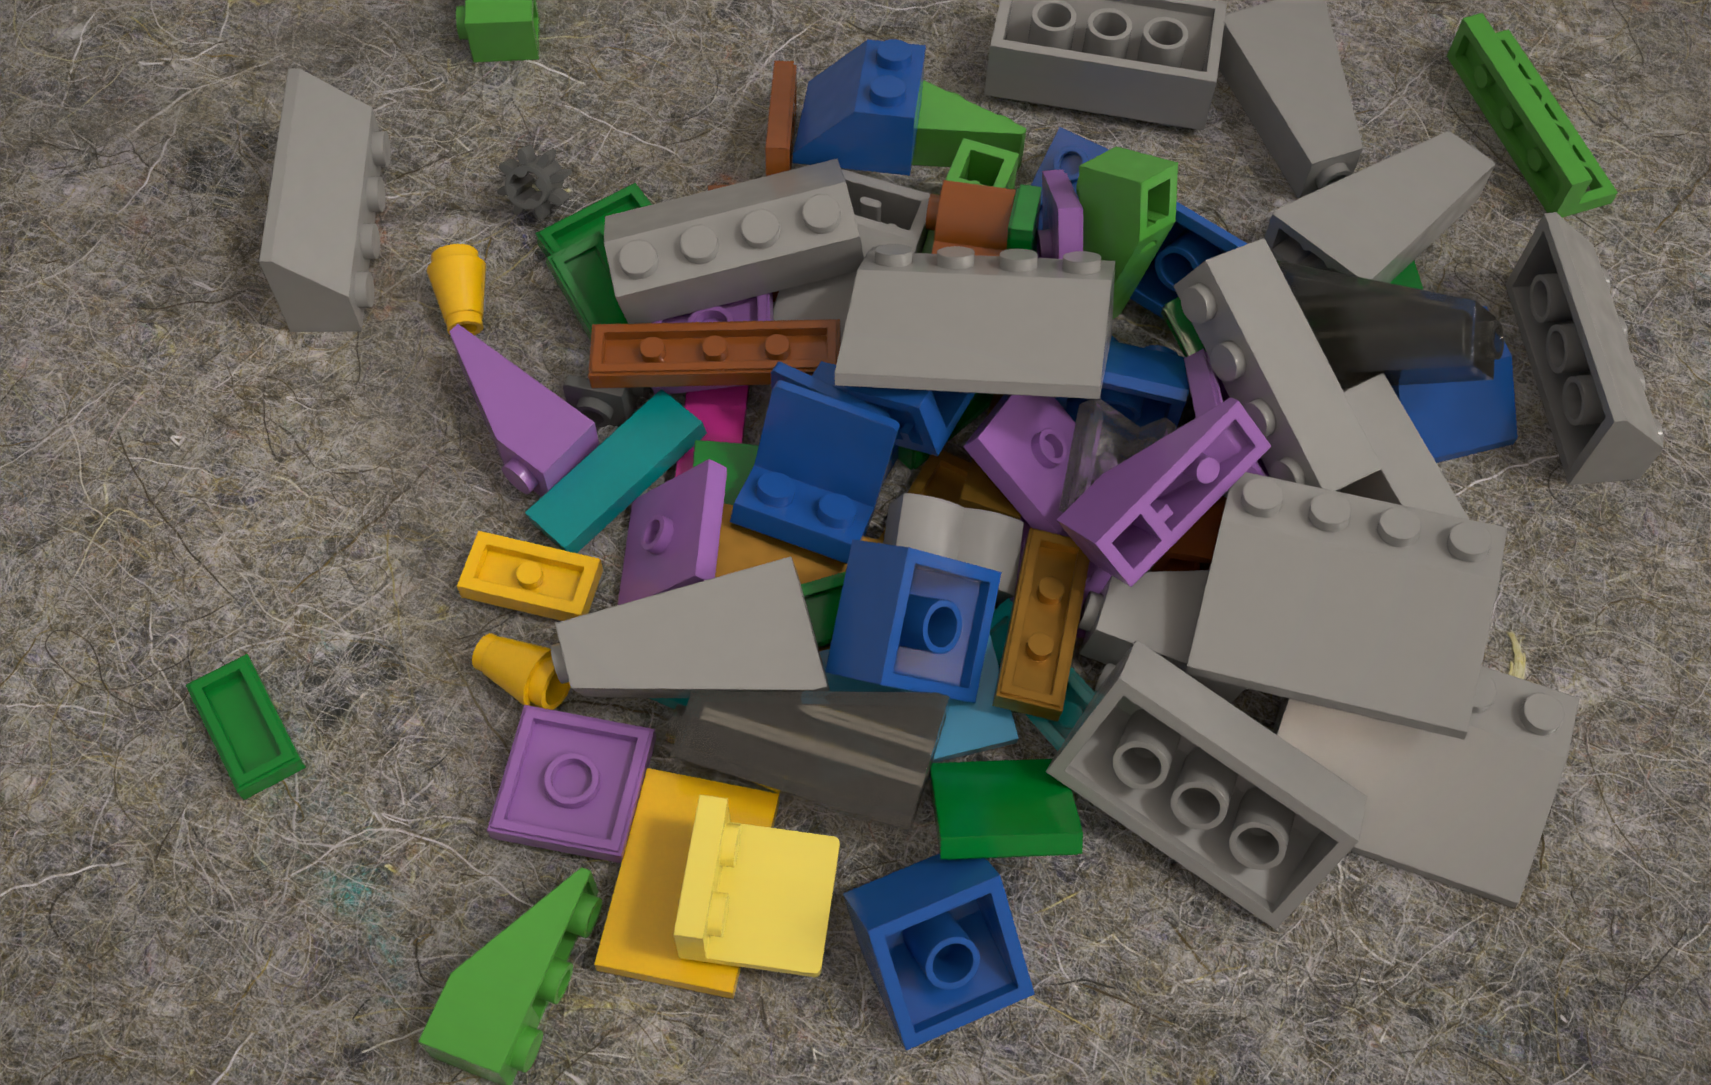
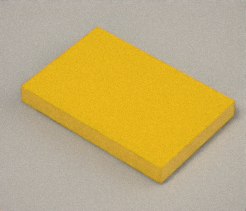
(650, 880)

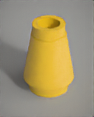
(459, 285)
(520, 670)

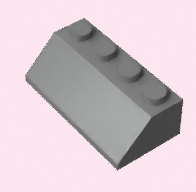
(1110, 56)
(324, 207)
(732, 243)
(1582, 358)
(1276, 368)
(1209, 786)

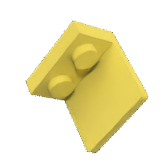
(755, 894)

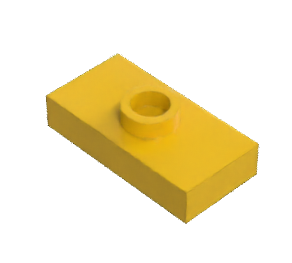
(529, 577)

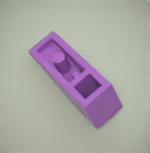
(529, 424)
(1162, 491)

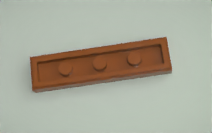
(707, 352)

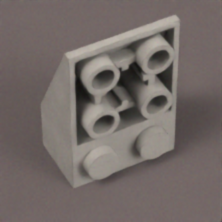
(883, 216)

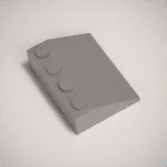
(979, 322)
(1349, 603)
(1448, 803)

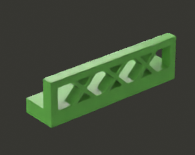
(1528, 119)

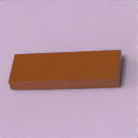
(781, 118)

